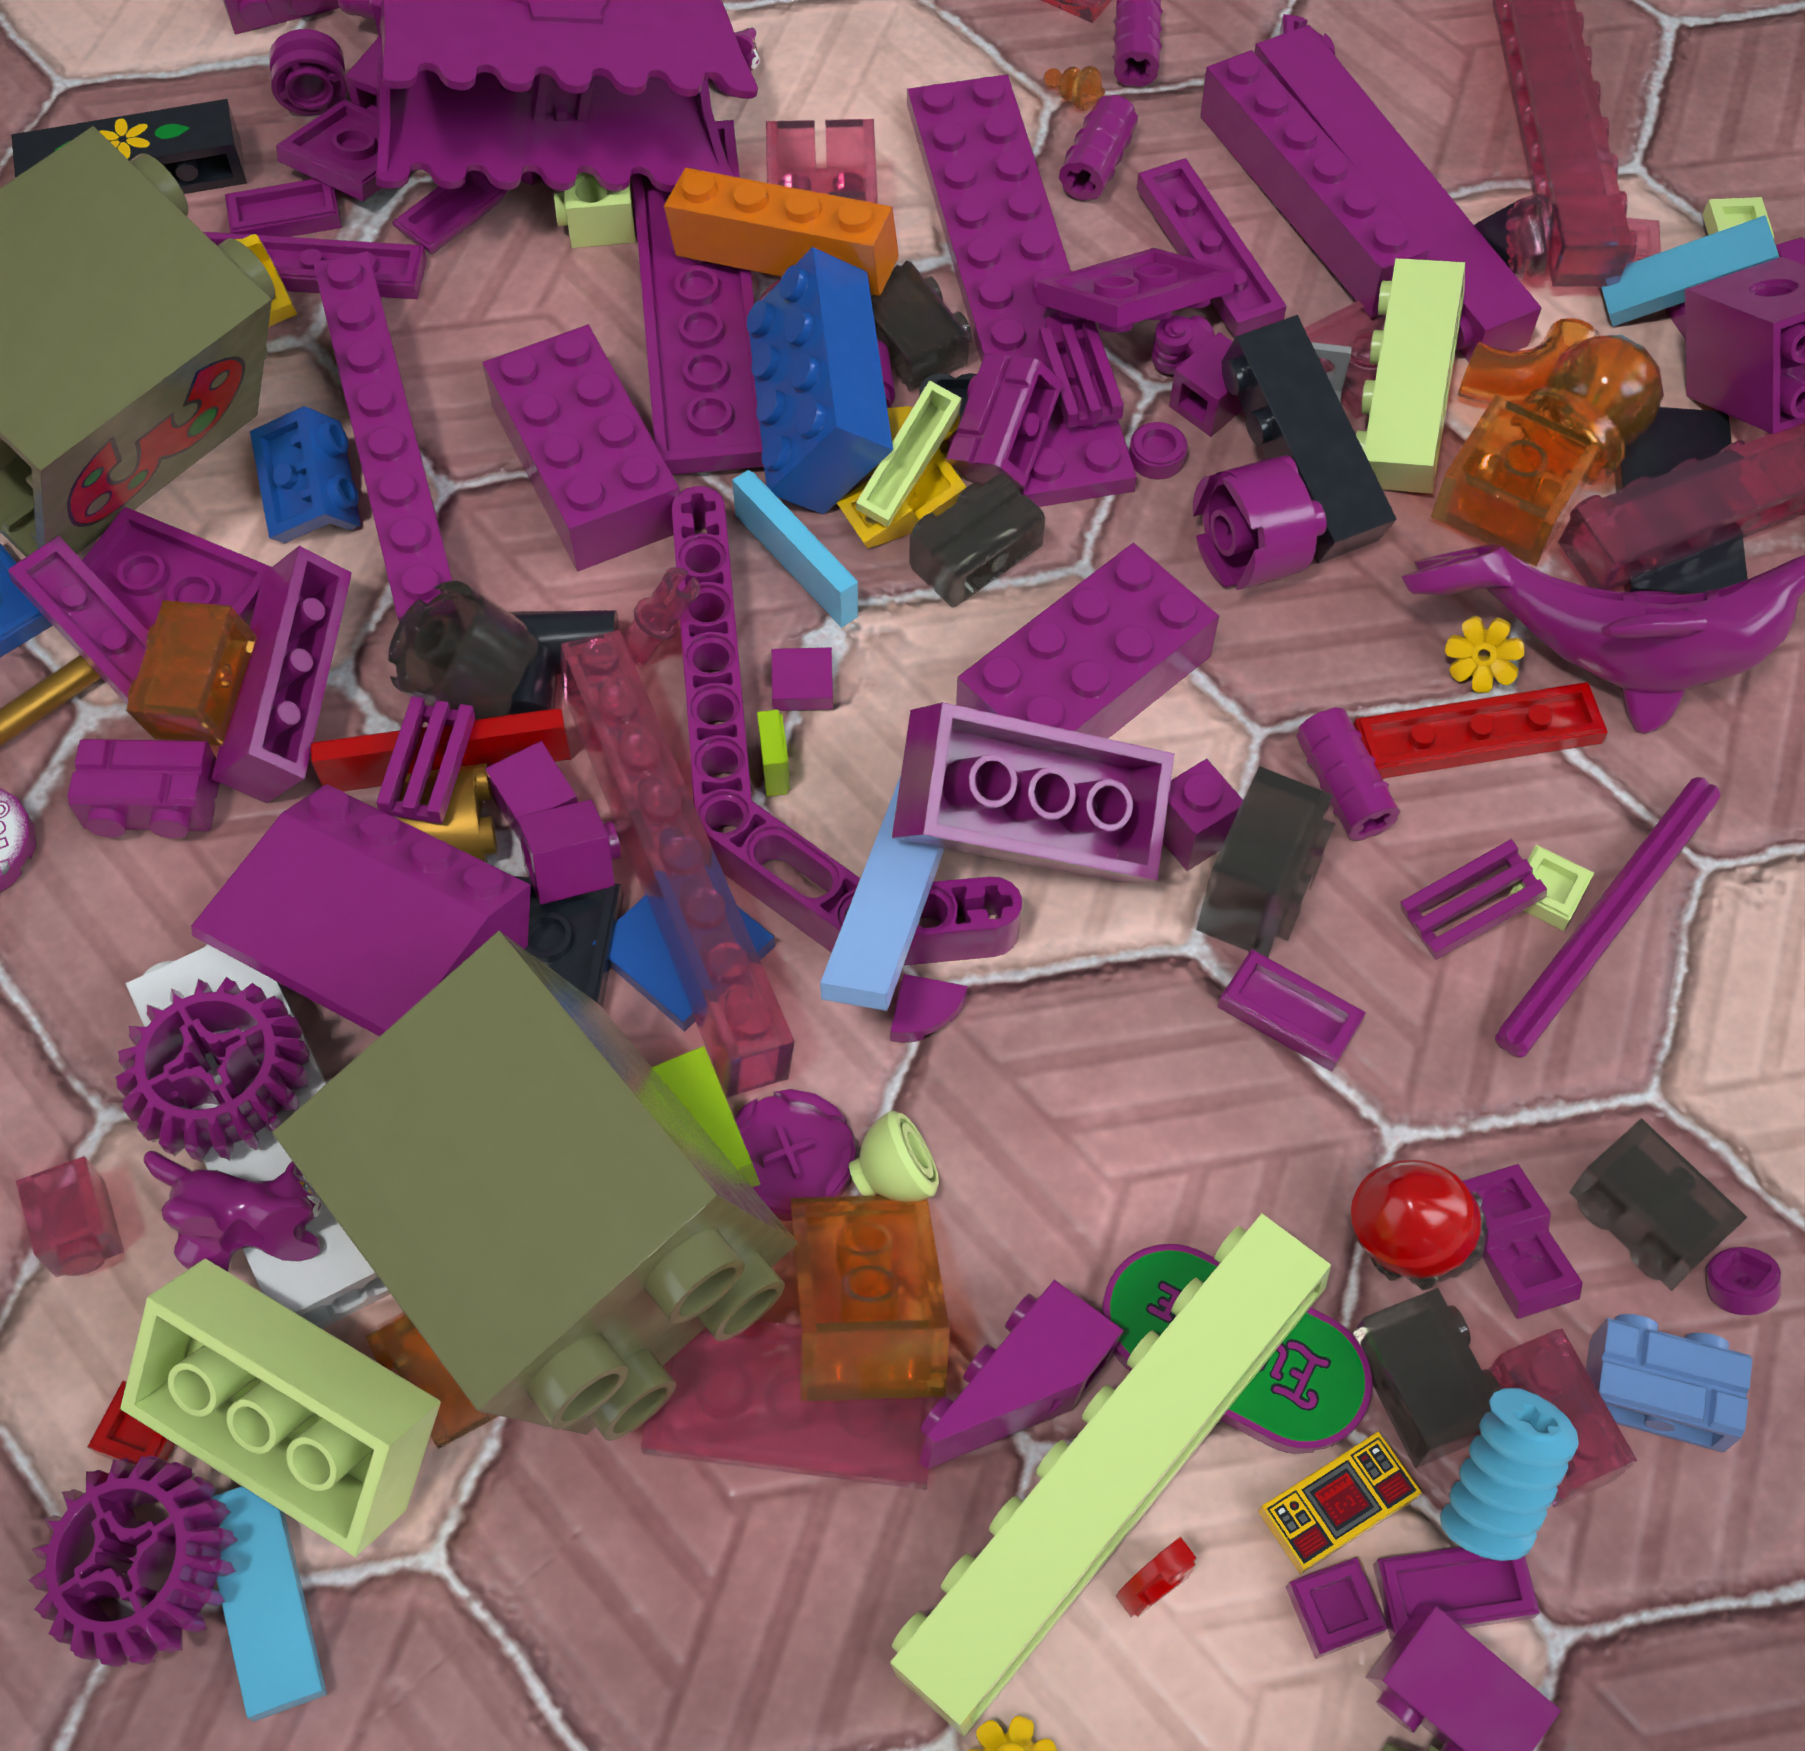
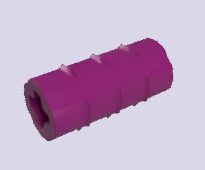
(1137, 41)
(1098, 147)
(1347, 773)

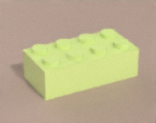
(279, 1405)

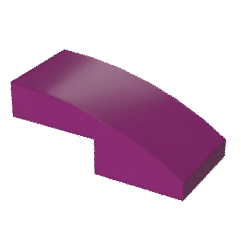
(1519, 1246)

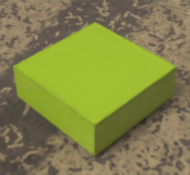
(773, 752)

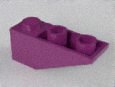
(1033, 1376)

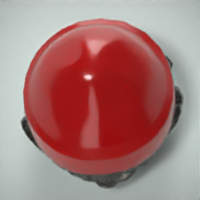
(1418, 1222)

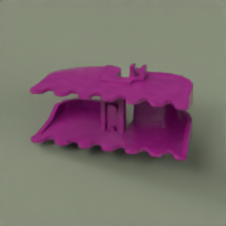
(611, 92)

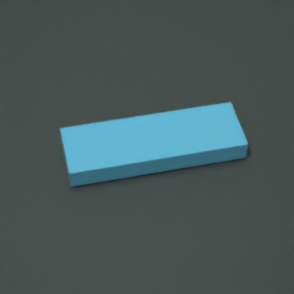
(1663, 277)
(796, 548)
(267, 1610)

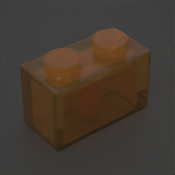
(191, 672)

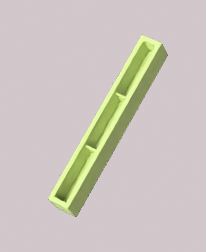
(1109, 1475)

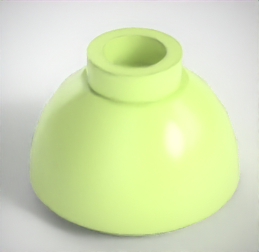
(895, 1161)

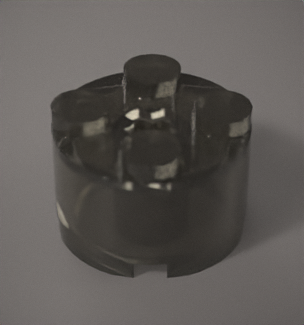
(461, 651)

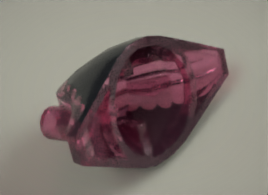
(1522, 234)

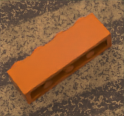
(775, 225)

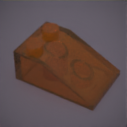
(867, 1299)

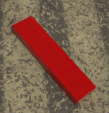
(1482, 730)
(364, 759)

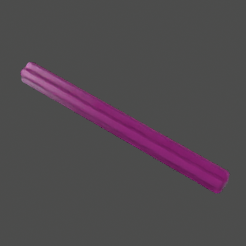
(1607, 918)

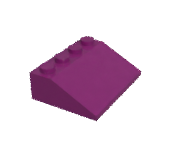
(359, 908)

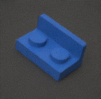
(304, 474)

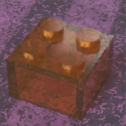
(1515, 480)

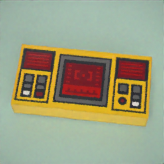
(1339, 1502)

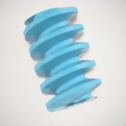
(1509, 1476)

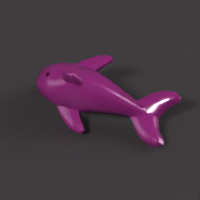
(1636, 640)

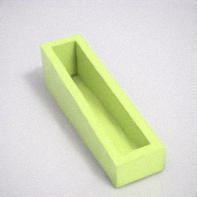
(911, 453)

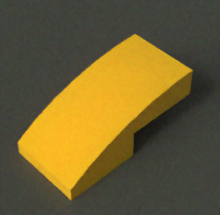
(932, 493)

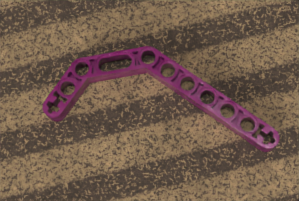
(729, 799)

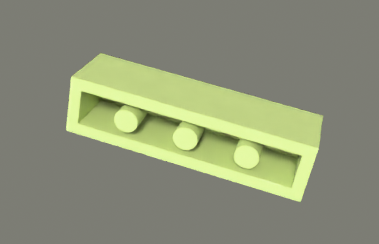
(1412, 373)

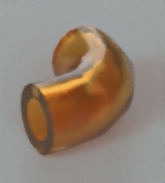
(1519, 372)

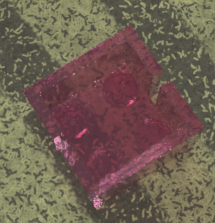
(848, 157)

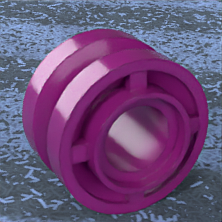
(307, 72)

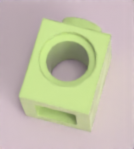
(595, 214)

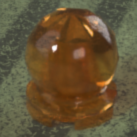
(1604, 391)

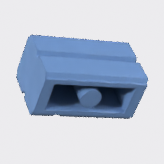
(1671, 1383)

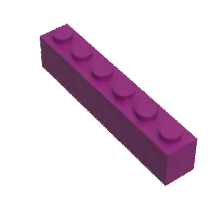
(1307, 176)

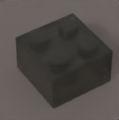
(1267, 863)

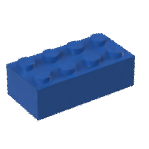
(818, 382)

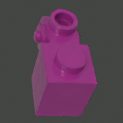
(1194, 357)

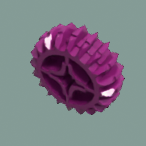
(161, 1082)
(168, 1577)

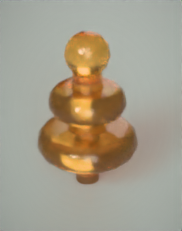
(1077, 85)

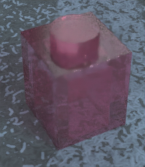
(69, 1218)

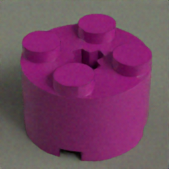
(1257, 522)

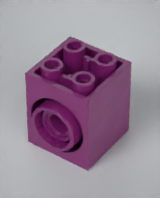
(1749, 344)

